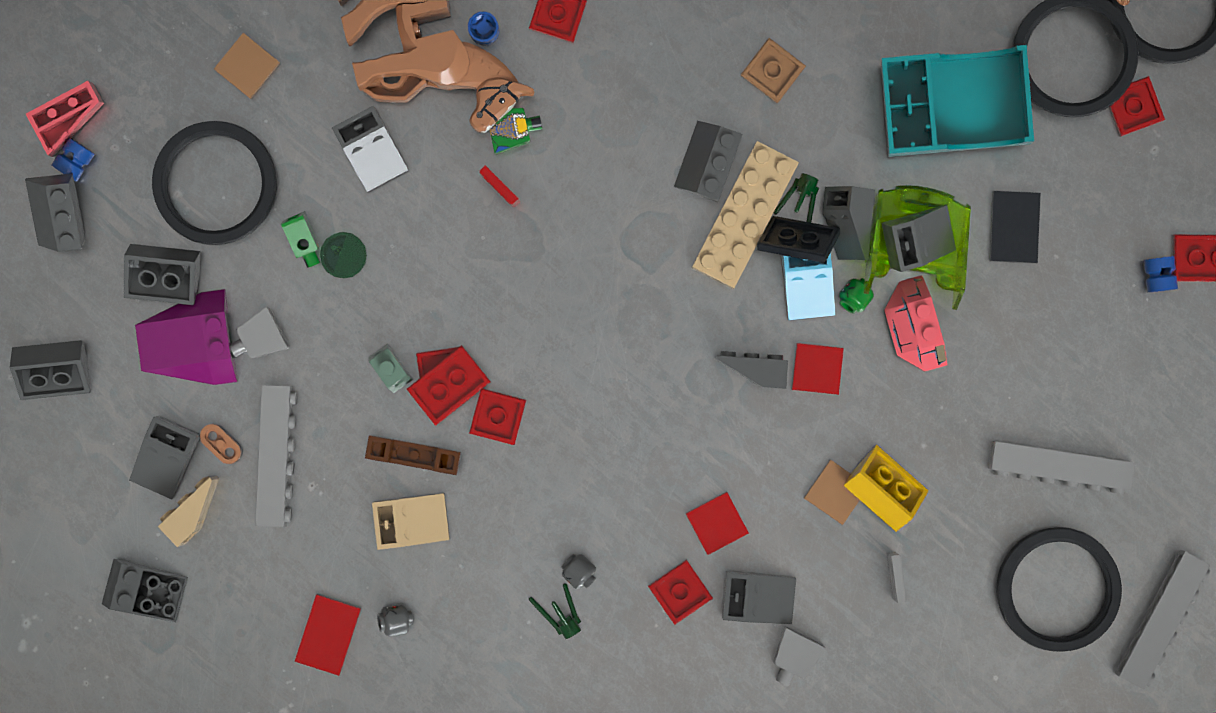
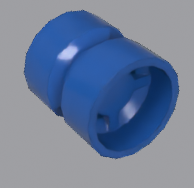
(483, 28)
(73, 159)
(1167, 280)

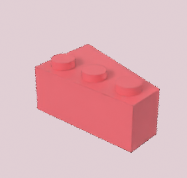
(64, 116)

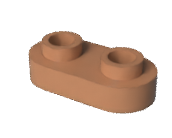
(220, 444)

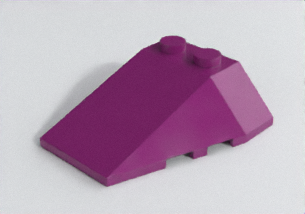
(189, 341)

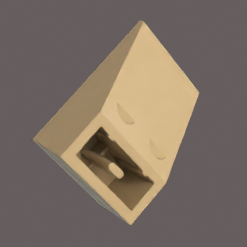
(189, 517)
(410, 521)

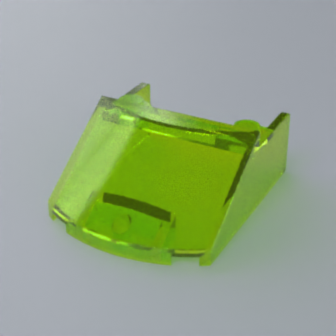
(907, 200)

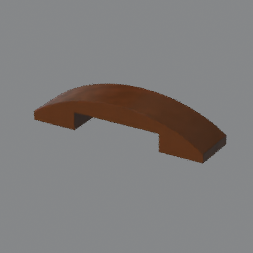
(412, 455)

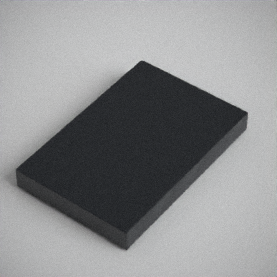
(1015, 227)
(798, 239)

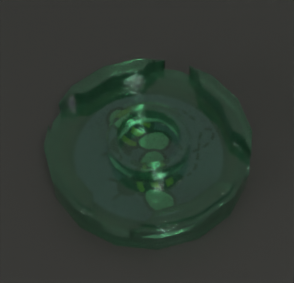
(343, 255)

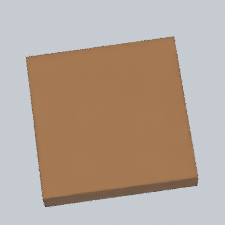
(247, 65)
(773, 70)
(830, 493)

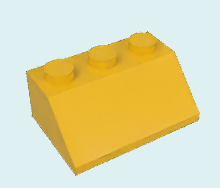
(886, 488)

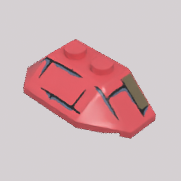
(915, 325)

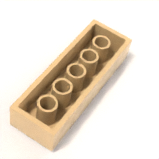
(745, 215)

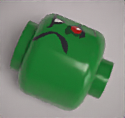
(852, 296)

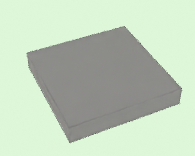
(896, 577)

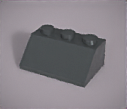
(708, 160)
(56, 212)
(161, 274)
(50, 370)

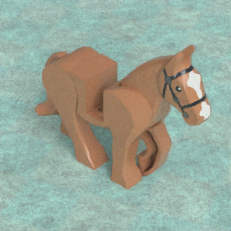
(432, 61)

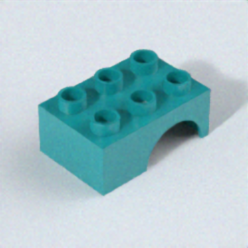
(957, 101)

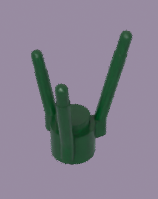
(806, 185)
(567, 625)

